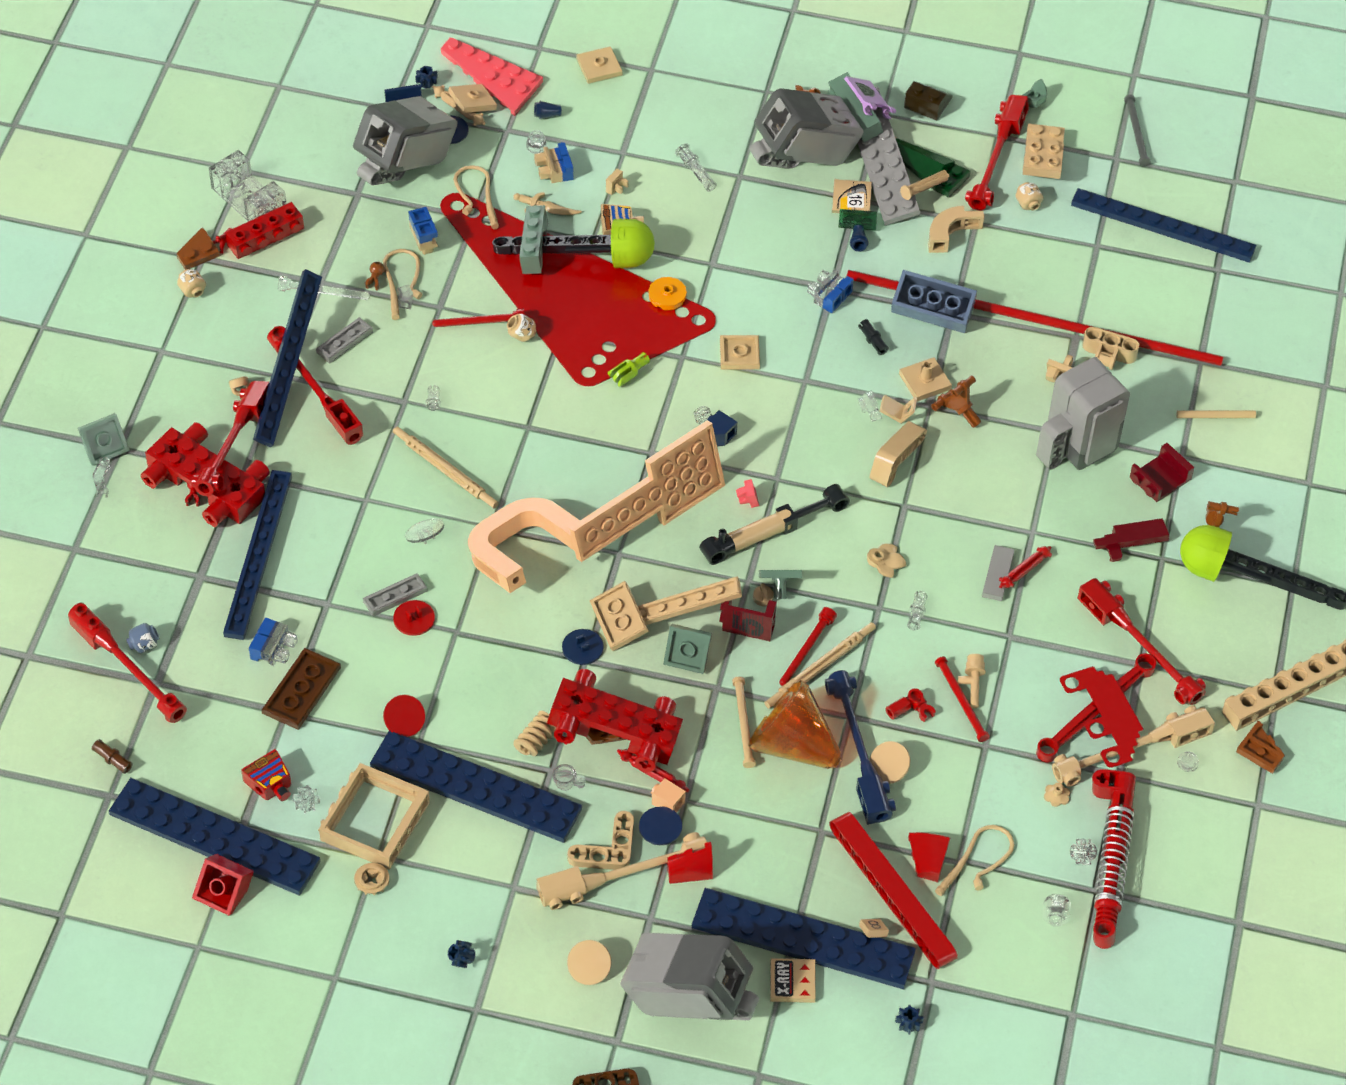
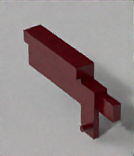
(1132, 535)

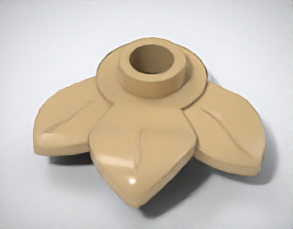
(886, 559)

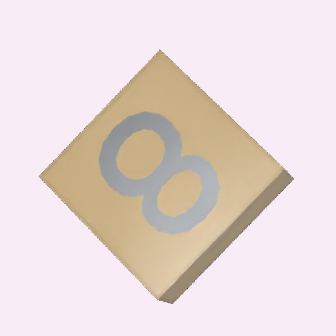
(873, 927)

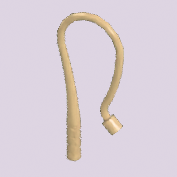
(490, 210)
(394, 299)
(977, 882)

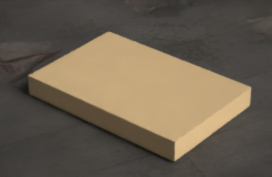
(619, 616)

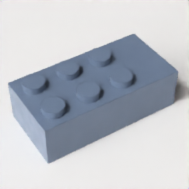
(933, 301)

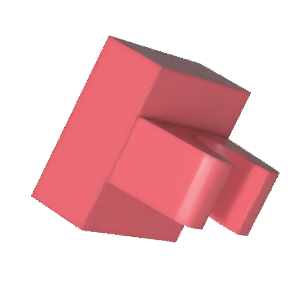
(748, 494)

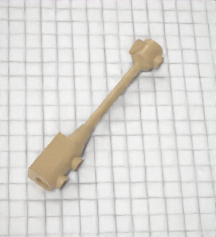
(1178, 729)
(572, 885)

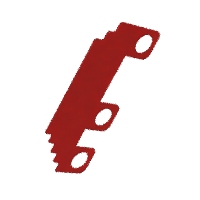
(1114, 708)

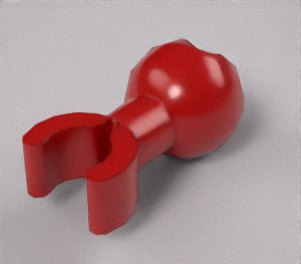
(193, 493)

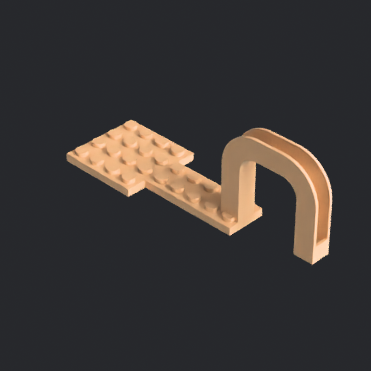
(675, 483)

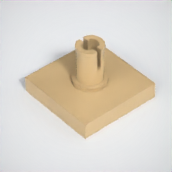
(925, 379)

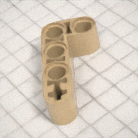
(895, 452)

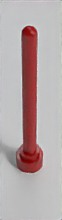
(475, 319)
(826, 617)

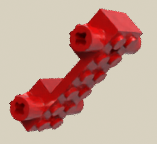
(181, 456)
(649, 729)

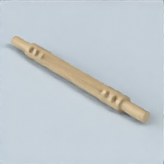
(445, 467)
(825, 661)

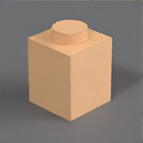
(668, 795)

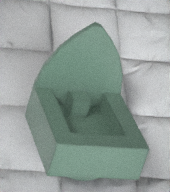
(1037, 94)

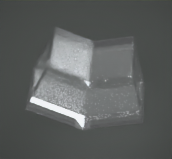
(405, 297)

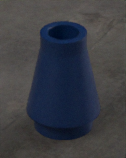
(545, 110)
(858, 239)

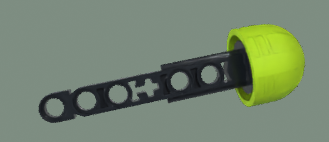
(629, 243)
(1207, 550)

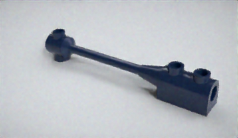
(869, 787)

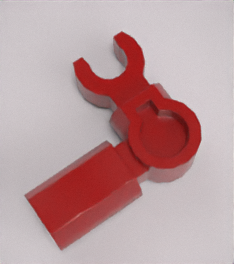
(913, 700)

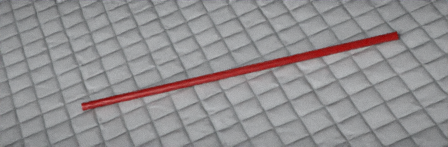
(1053, 322)

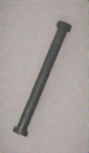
(1144, 159)

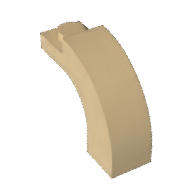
(950, 221)

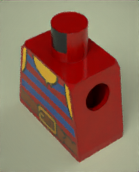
(268, 776)

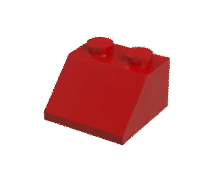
(222, 884)

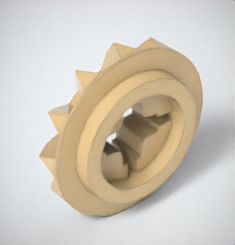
(372, 870)

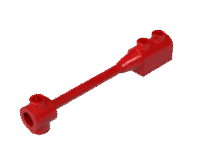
(1009, 122)
(246, 410)
(336, 411)
(1108, 608)
(98, 635)

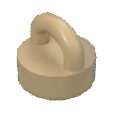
(237, 382)
(762, 595)

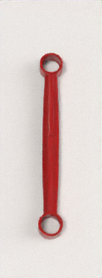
(1091, 712)

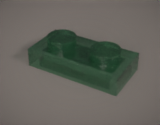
(851, 218)

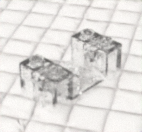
(234, 181)

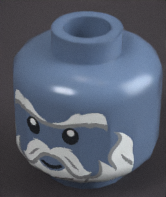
(142, 638)

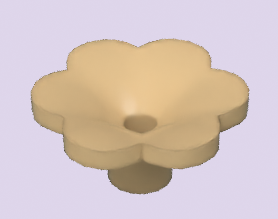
(1056, 794)

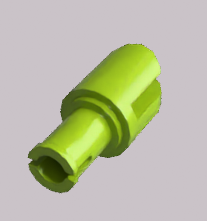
(628, 369)

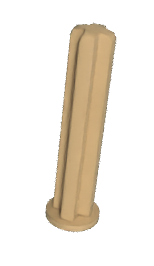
(924, 184)

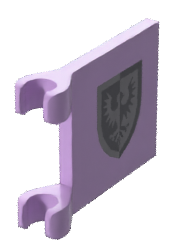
(869, 96)

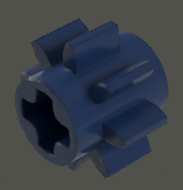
(426, 77)
(461, 954)
(909, 1025)

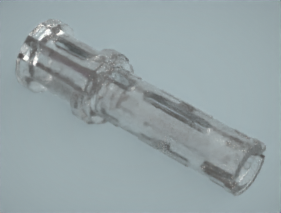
(691, 162)

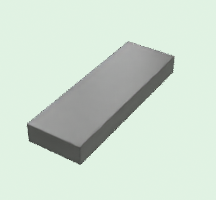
(344, 340)
(998, 567)
(395, 594)

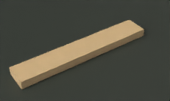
(691, 600)

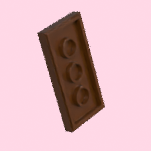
(301, 688)

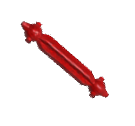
(1026, 566)
(658, 773)

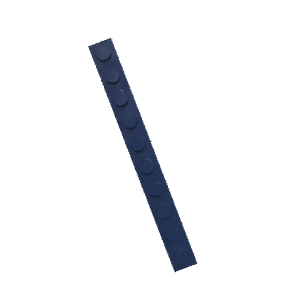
(1163, 225)
(287, 358)
(257, 555)

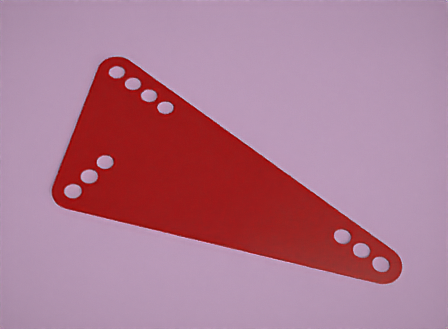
(578, 299)

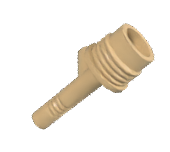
(974, 668)

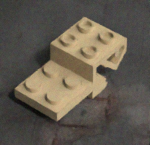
(1043, 151)

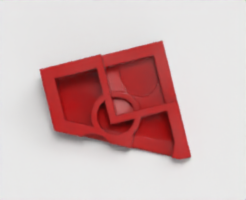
(928, 854)
(691, 865)

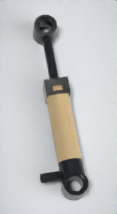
(783, 520)

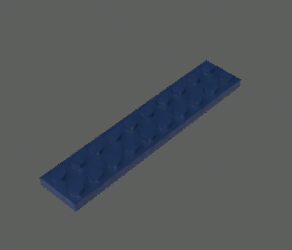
(476, 786)
(214, 834)
(804, 938)

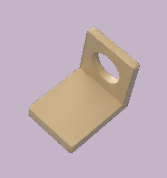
(896, 410)

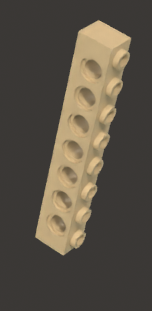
(1293, 690)

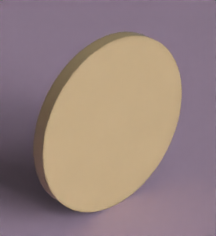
(890, 761)
(589, 962)

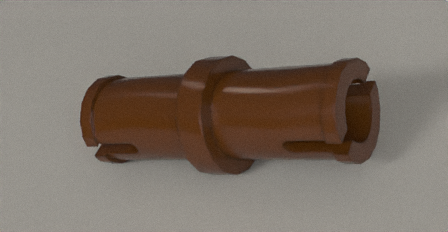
(112, 756)

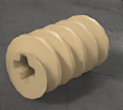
(535, 735)

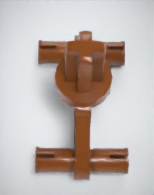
(959, 400)
(1216, 511)

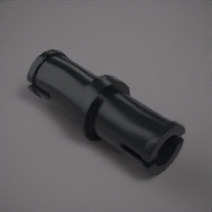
(873, 337)

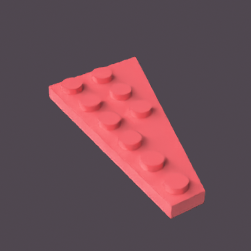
(500, 78)

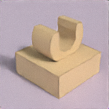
(615, 182)

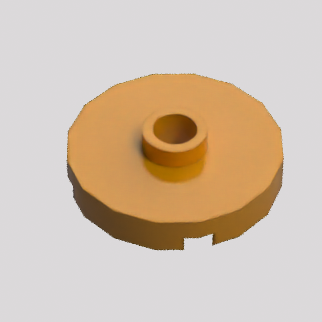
(667, 293)

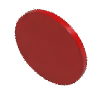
(414, 617)
(404, 715)

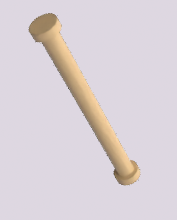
(749, 761)

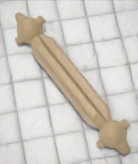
(439, 91)

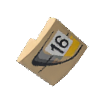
(851, 195)

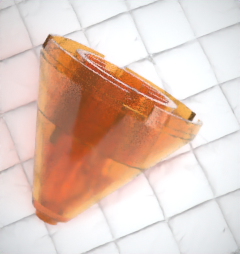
(797, 730)

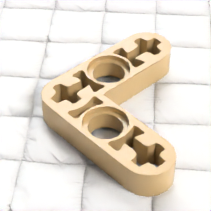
(615, 851)

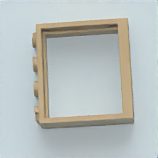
(366, 774)

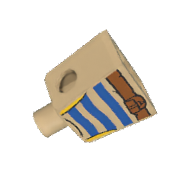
(611, 212)

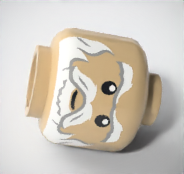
(1029, 196)
(191, 282)
(521, 327)

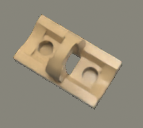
(1055, 368)

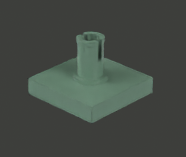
(103, 438)
(780, 578)
(687, 648)

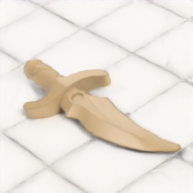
(550, 207)

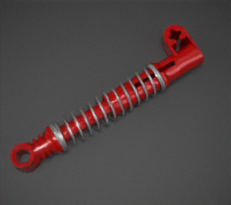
(1108, 904)

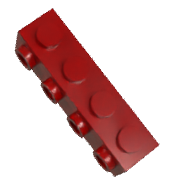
(264, 230)

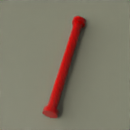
(982, 735)

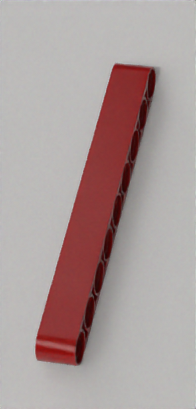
(893, 890)

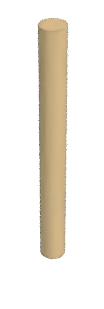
(1217, 414)

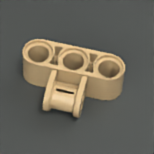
(1110, 346)

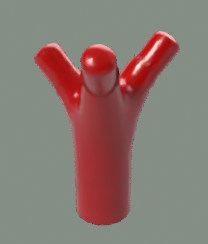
(222, 239)

